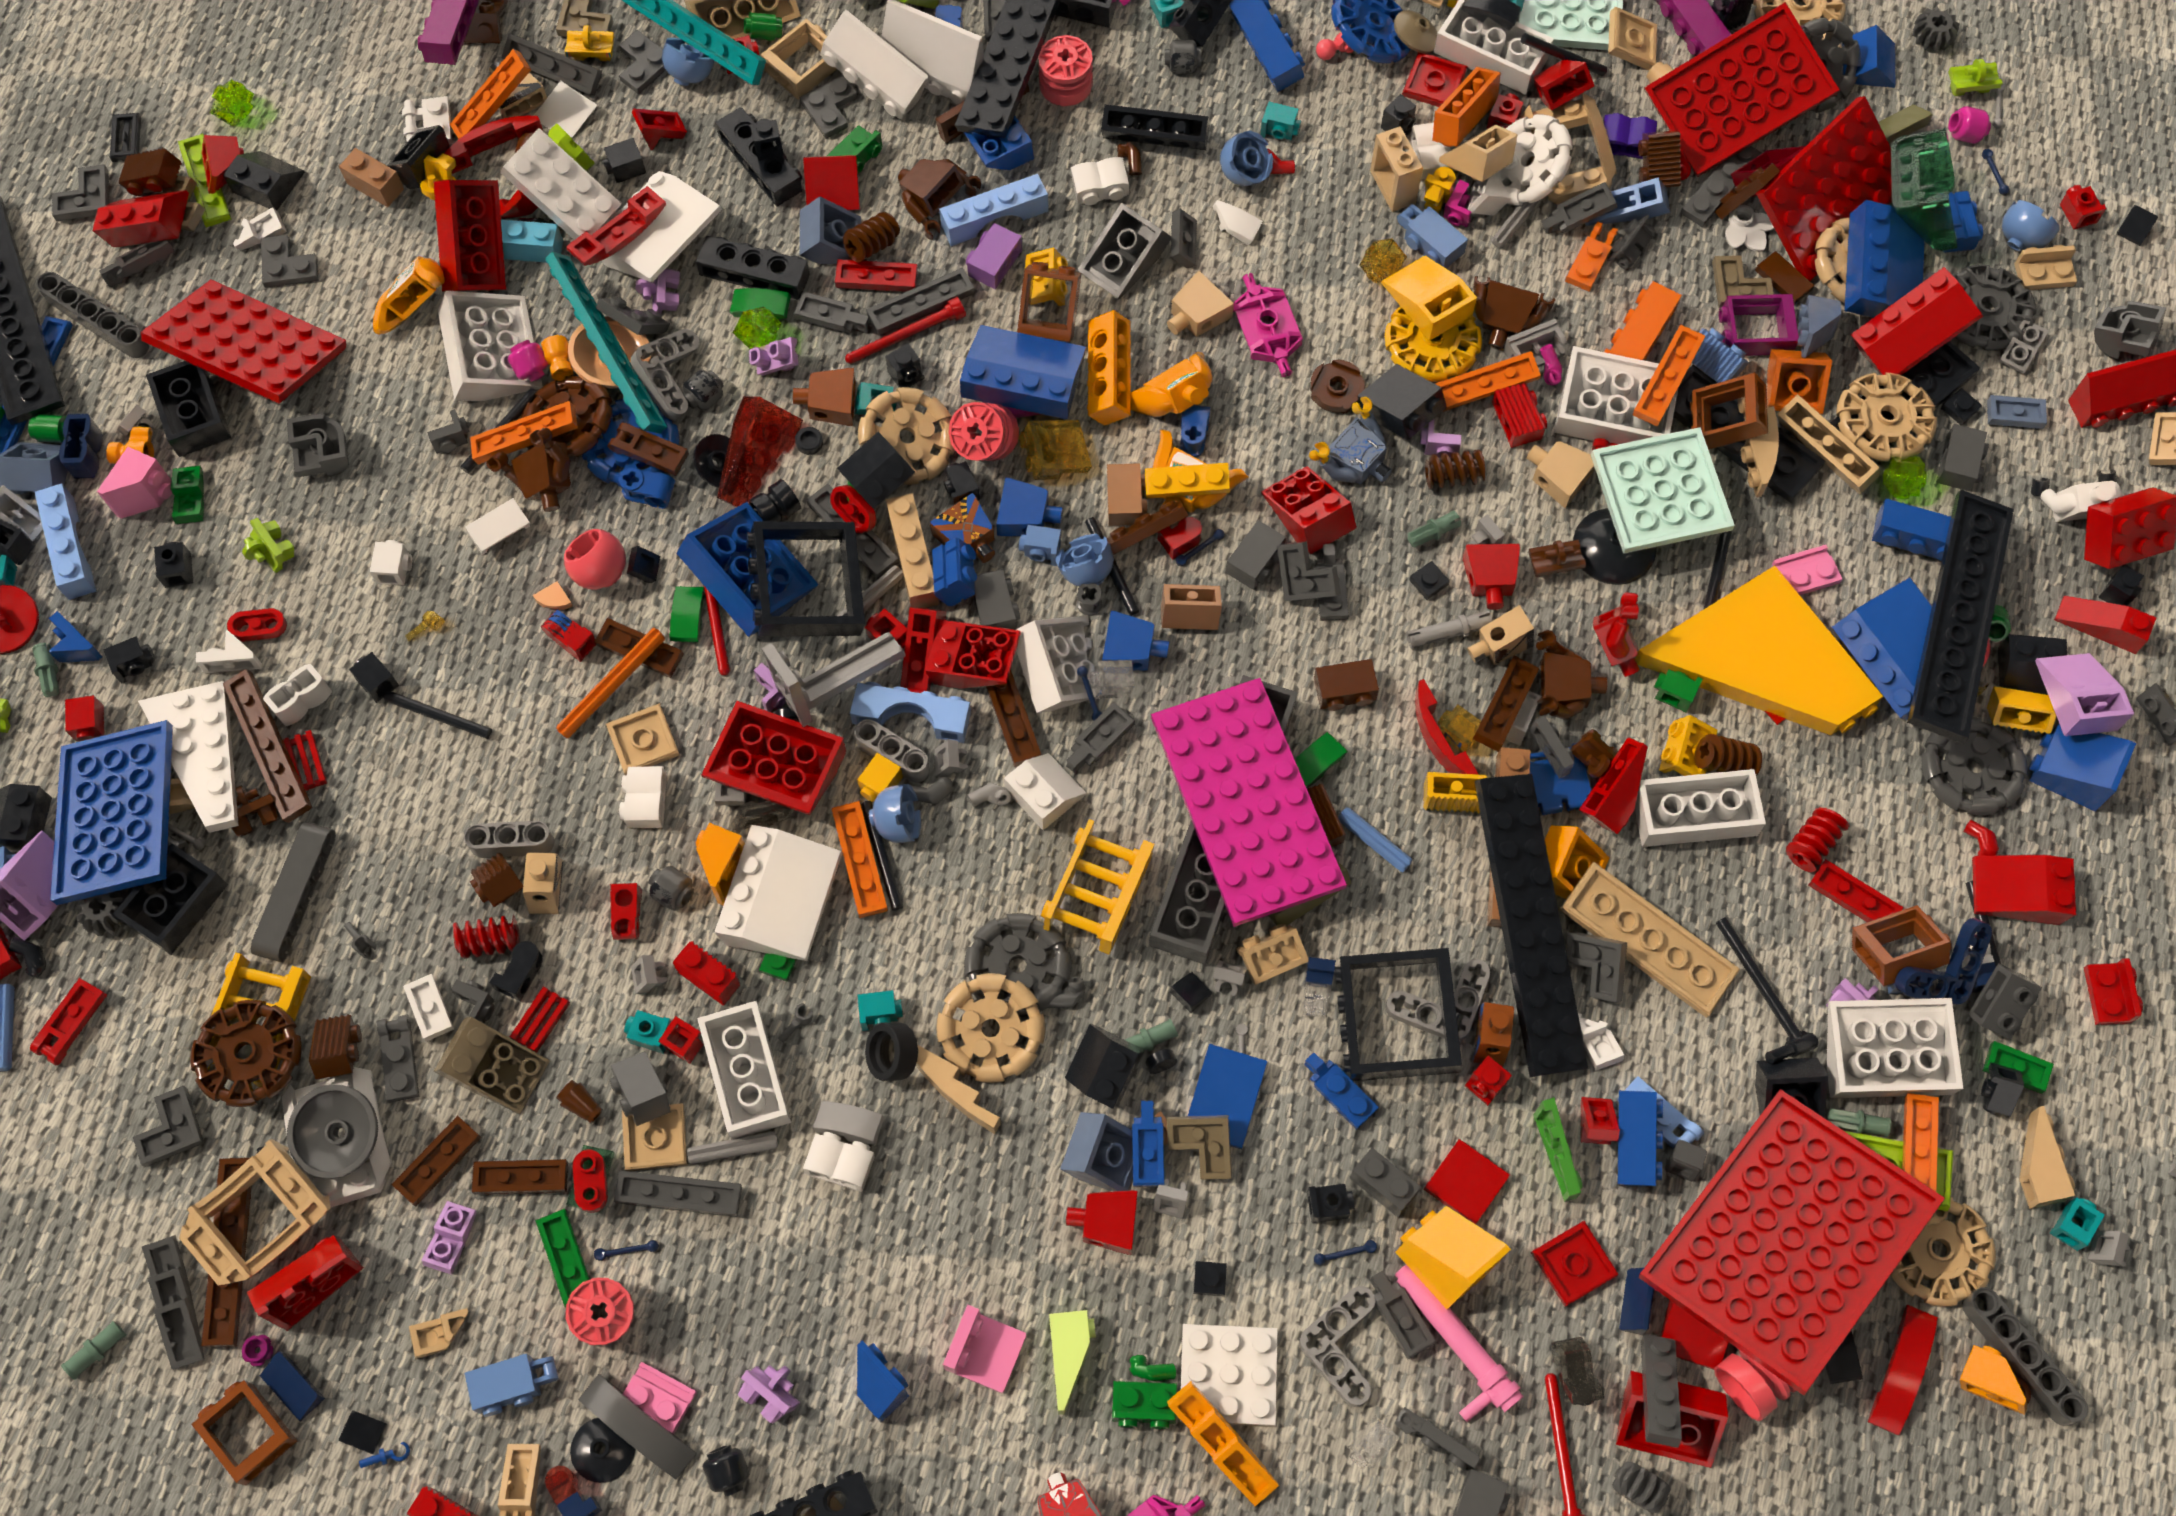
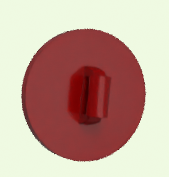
(17, 618)

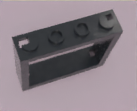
(806, 625)
(1409, 1068)

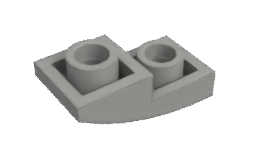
(2020, 353)
(848, 1121)

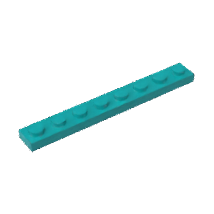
(703, 37)
(605, 341)

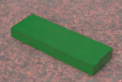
(562, 1252)

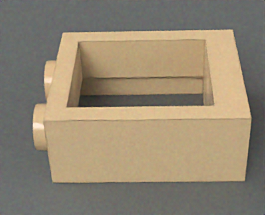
(788, 45)
(1395, 170)

